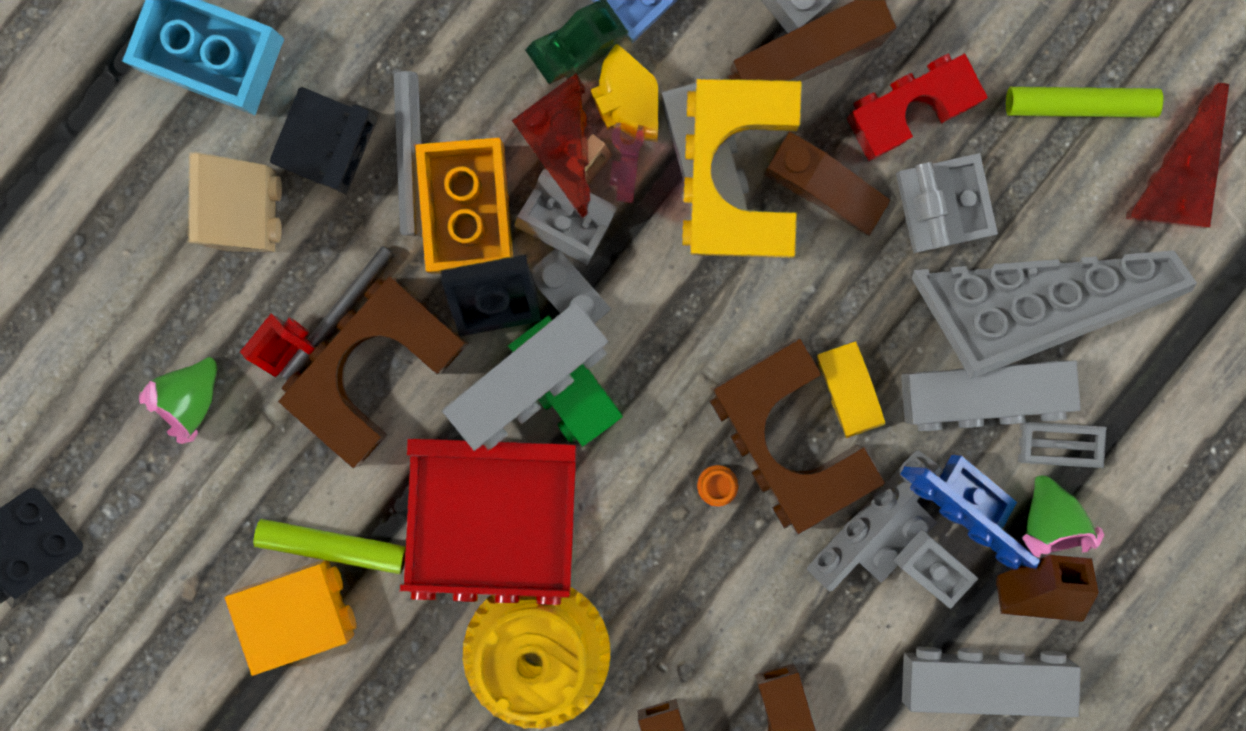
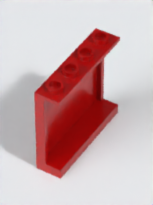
(490, 521)

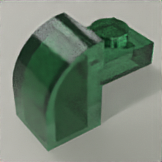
(578, 43)

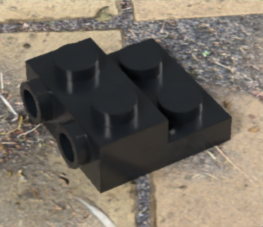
(491, 295)

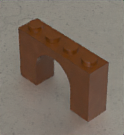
(319, 393)
(801, 495)
(780, 694)

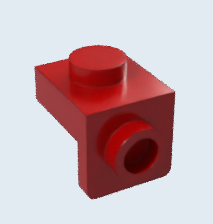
(276, 344)

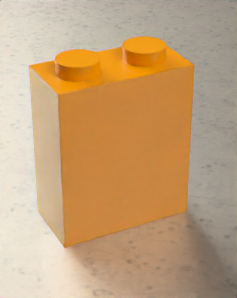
(291, 616)

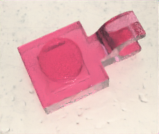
(624, 171)

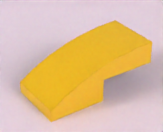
(851, 389)

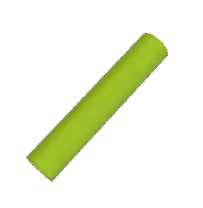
(1084, 102)
(329, 546)

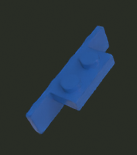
(974, 502)

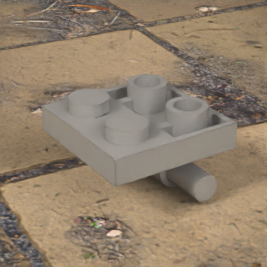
(946, 203)

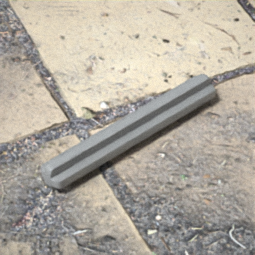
(407, 135)

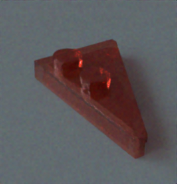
(556, 135)
(1186, 182)

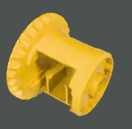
(564, 642)

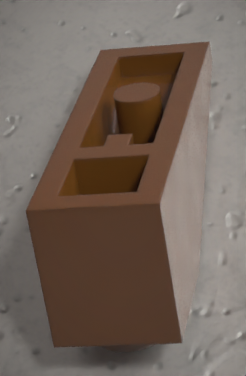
(826, 183)

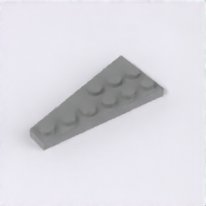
(1035, 305)

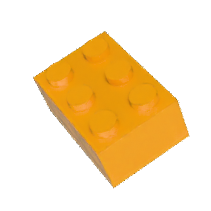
(463, 203)

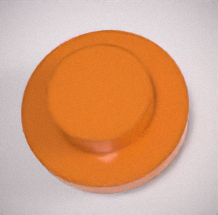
(717, 485)

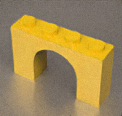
(719, 112)

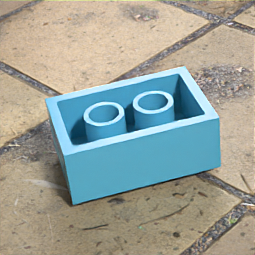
(205, 50)

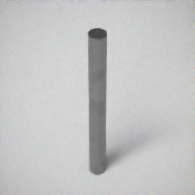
(341, 308)

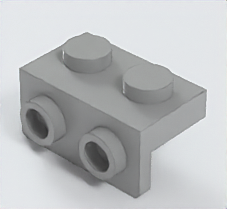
(556, 222)

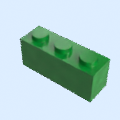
(582, 405)

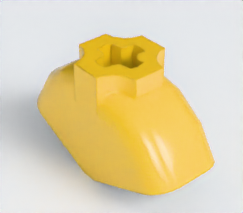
(627, 95)

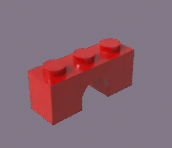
(947, 88)

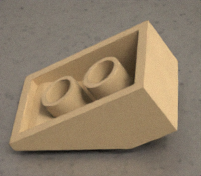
(233, 204)

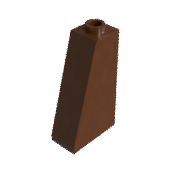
(819, 44)

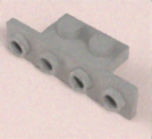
(877, 530)

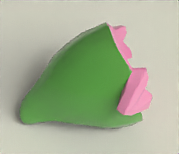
(182, 398)
(1058, 521)

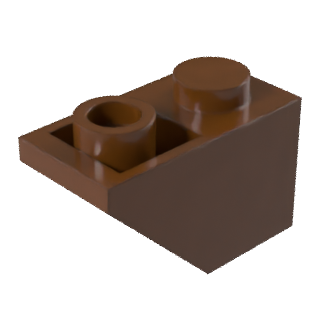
(1055, 590)

